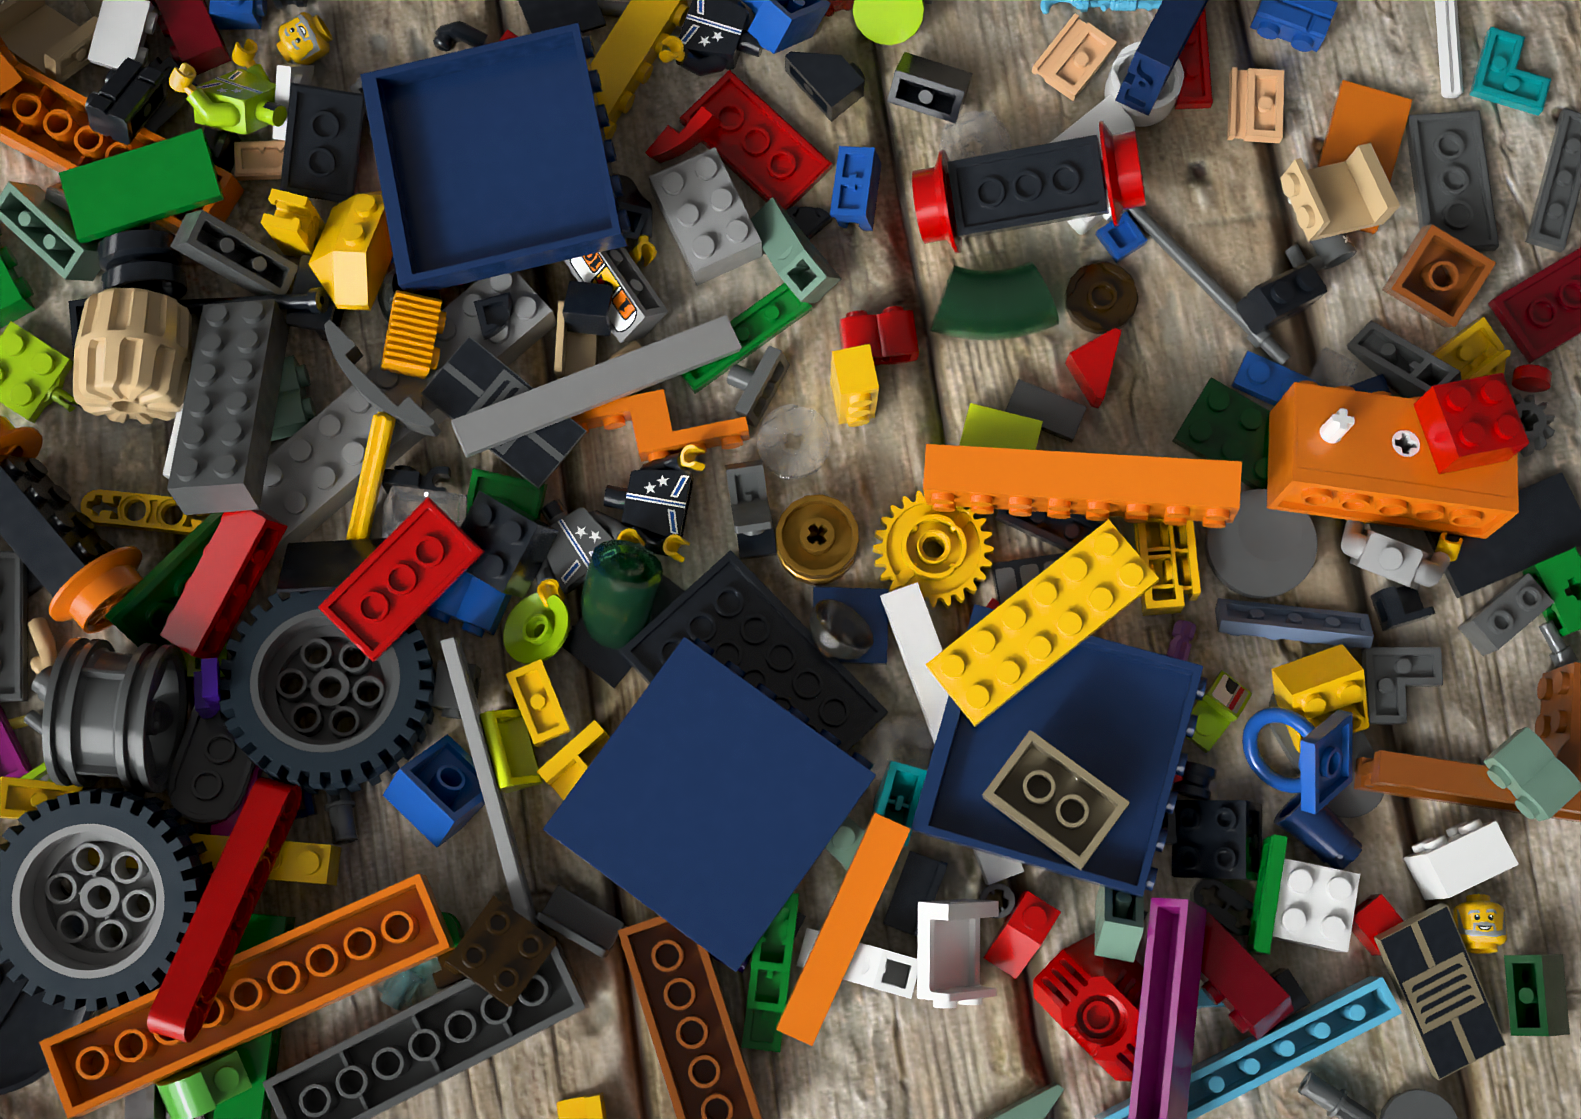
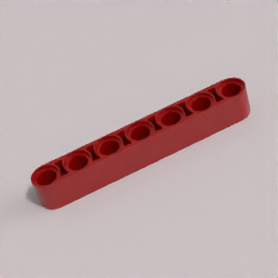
(224, 910)

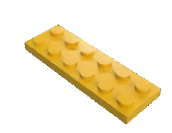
(1042, 623)

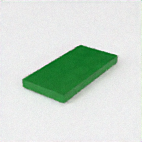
(141, 186)

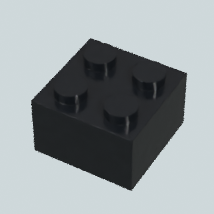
(511, 541)

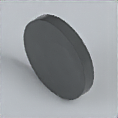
(1262, 549)

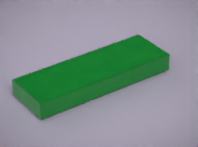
(1266, 895)

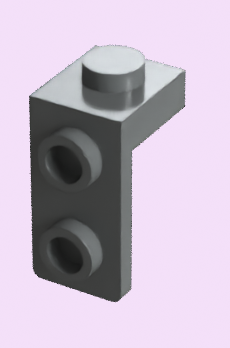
(748, 497)

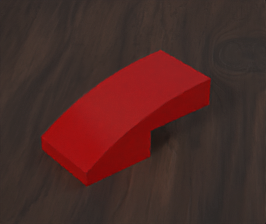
(675, 143)

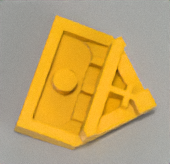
(1475, 351)

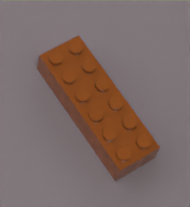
(689, 1023)

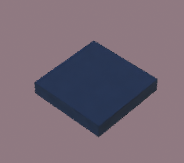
(870, 607)

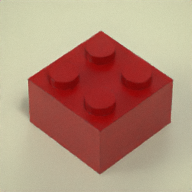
(1470, 423)

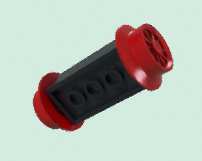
(1028, 187)

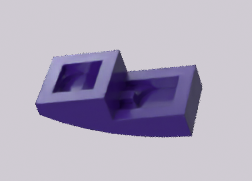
(207, 688)

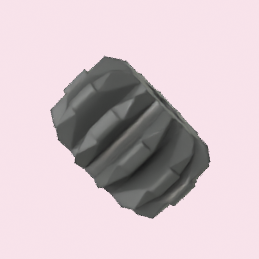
(1534, 421)

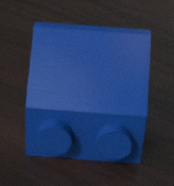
(437, 790)

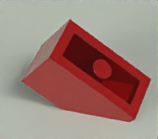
(1021, 934)

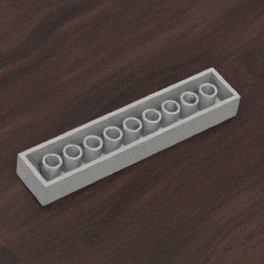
(323, 461)

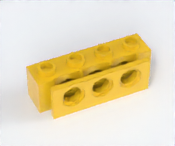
(1156, 547)

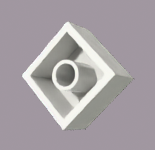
(1461, 860)
(1316, 906)

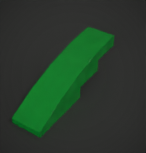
(770, 981)

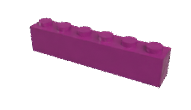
(1168, 1010)

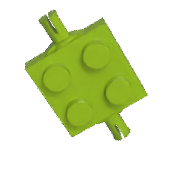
(31, 373)

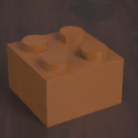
(1439, 276)

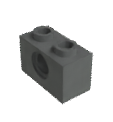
(1506, 614)

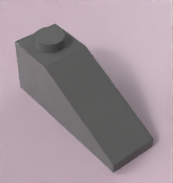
(1404, 365)

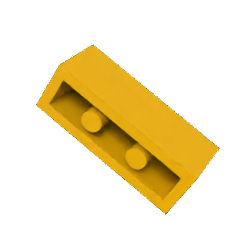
(854, 385)

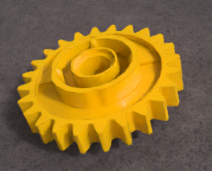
(939, 576)

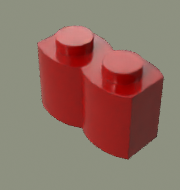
(889, 334)

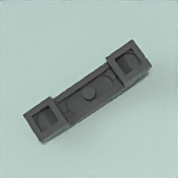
(406, 414)

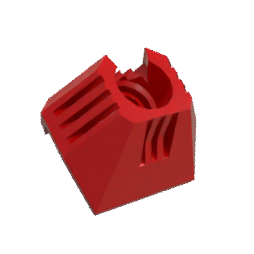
(1094, 1003)

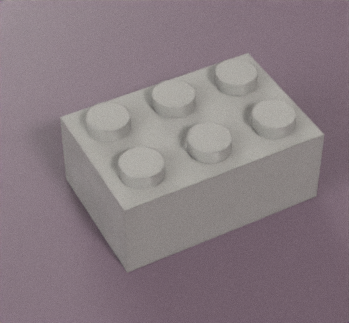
(706, 216)

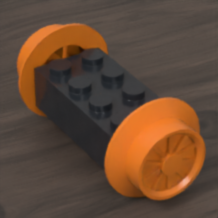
(56, 539)

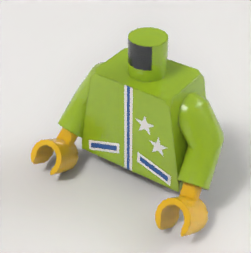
(235, 101)

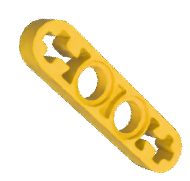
(154, 516)

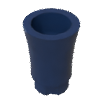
(1320, 833)

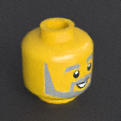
(304, 39)
(1480, 924)

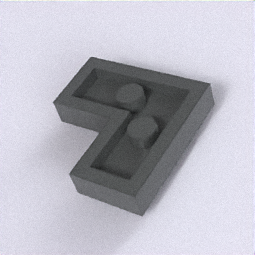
(1390, 671)

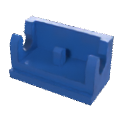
(856, 186)

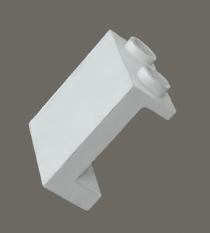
(951, 951)

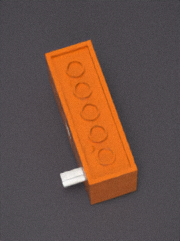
(1370, 463)

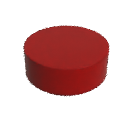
(1531, 378)

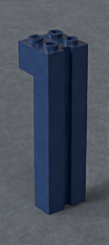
(1159, 53)

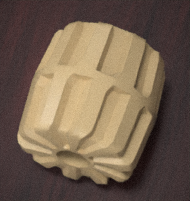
(132, 355)

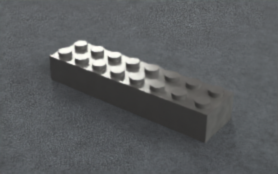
(424, 1046)

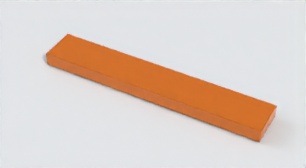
(843, 928)

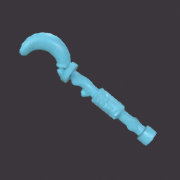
(1117, 5)

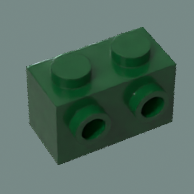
(1536, 995)

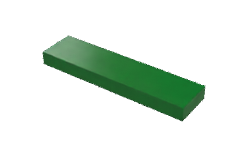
(753, 330)

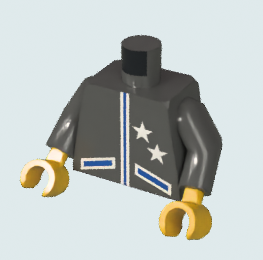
(572, 549)

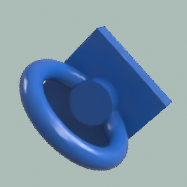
(1323, 757)

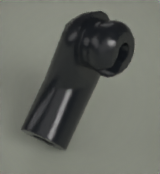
(458, 32)

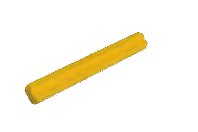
(371, 476)

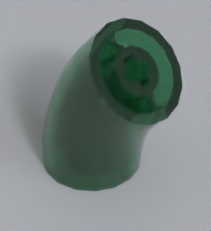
(994, 304)
(619, 592)

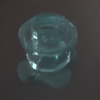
(400, 989)

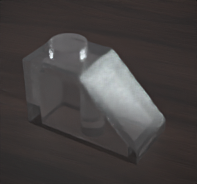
(404, 500)

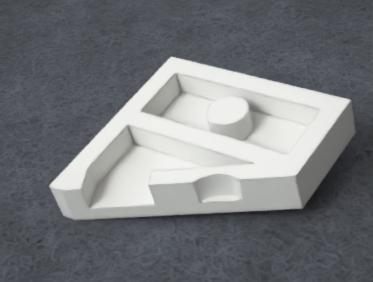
(285, 76)

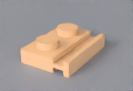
(1074, 57)
(1256, 105)

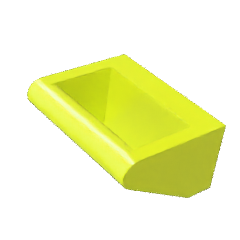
(510, 750)

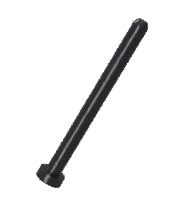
(315, 300)

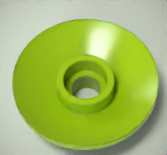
(526, 623)

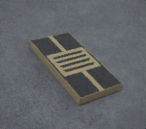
(1439, 991)

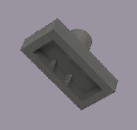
(758, 385)

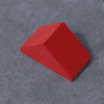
(1093, 364)

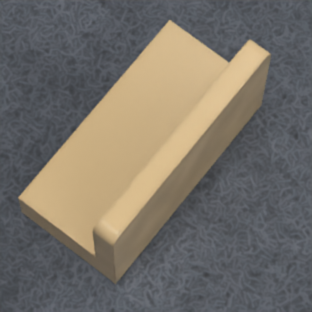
(573, 349)

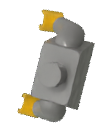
(1395, 559)

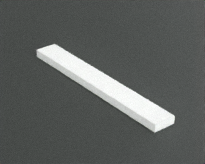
(918, 646)

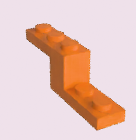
(654, 428)

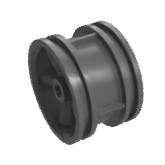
(114, 714)

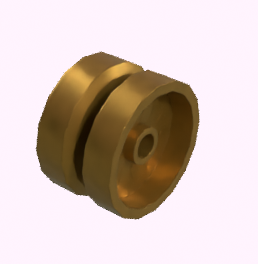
(821, 518)

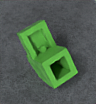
(204, 1087)

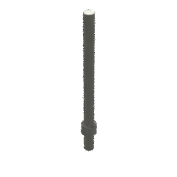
(1206, 282)

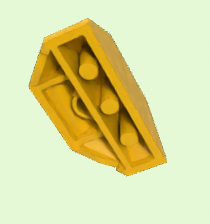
(354, 251)

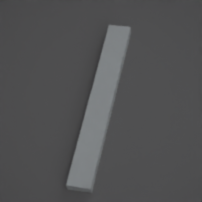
(595, 386)
(492, 796)

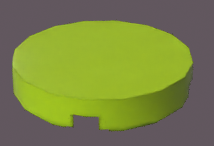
(888, 20)

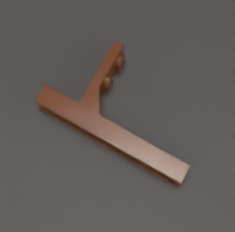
(1468, 783)

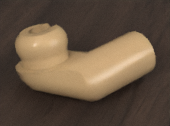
(44, 643)

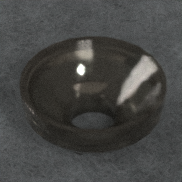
(839, 630)

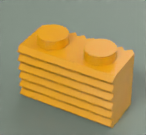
(412, 335)

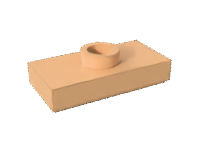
(258, 160)

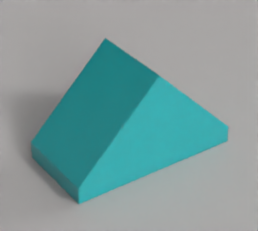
(900, 793)

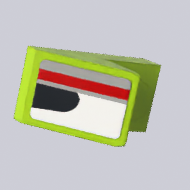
(1220, 706)

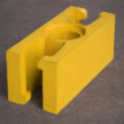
(293, 224)

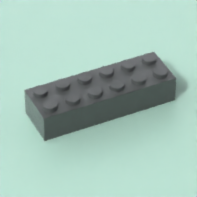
(229, 408)

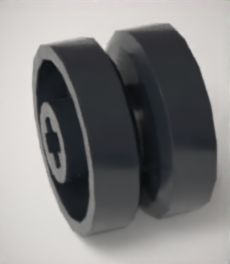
(143, 262)

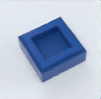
(1121, 239)

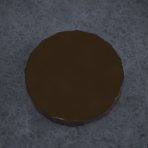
(1101, 297)

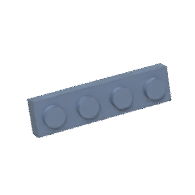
(1293, 623)

